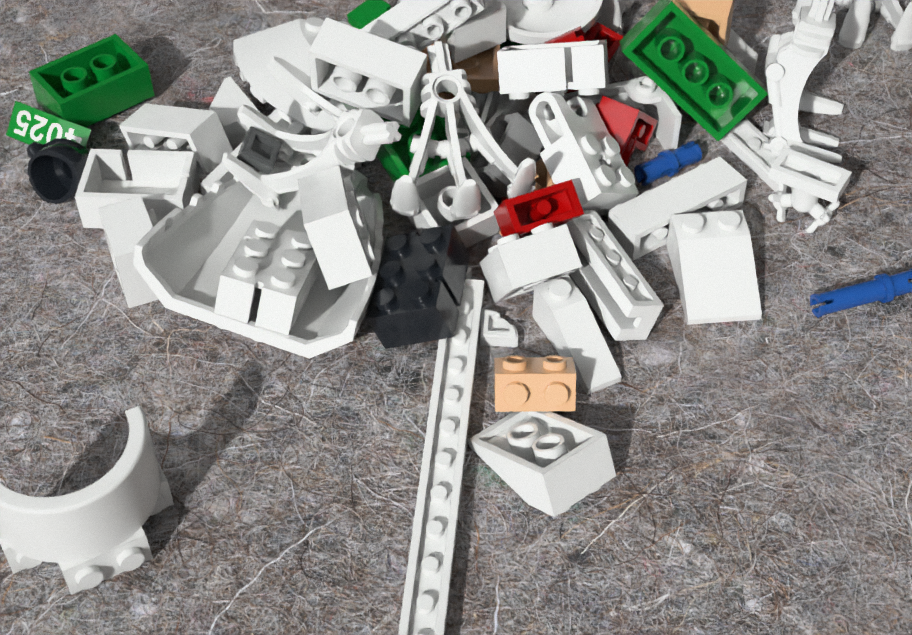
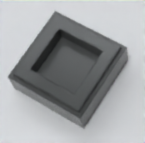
(259, 150)

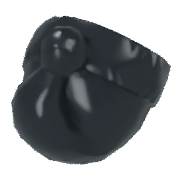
(56, 169)

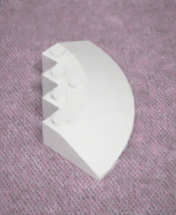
(290, 42)

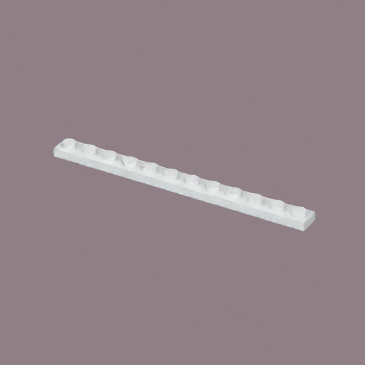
(442, 473)

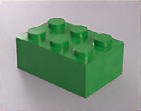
(93, 82)

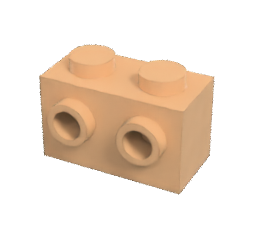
(534, 383)

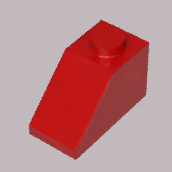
(550, 204)

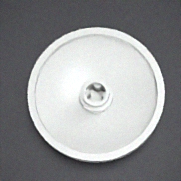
(542, 20)

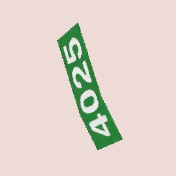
(34, 125)

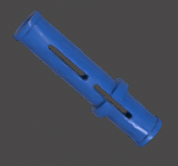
(881, 288)

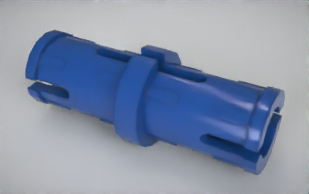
(668, 163)

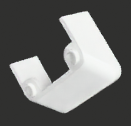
(640, 94)

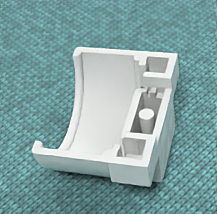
(94, 528)

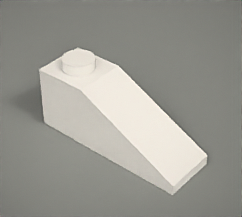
(574, 333)

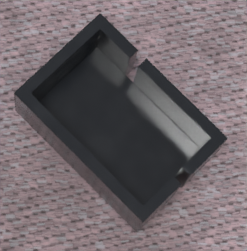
(419, 287)

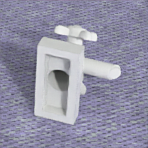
(809, 182)

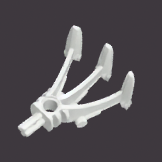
(857, 20)
(787, 68)
(350, 141)
(468, 196)

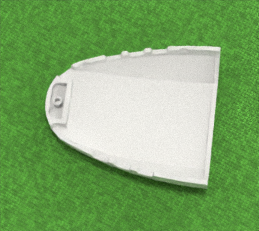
(193, 245)

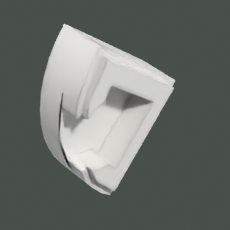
(497, 331)

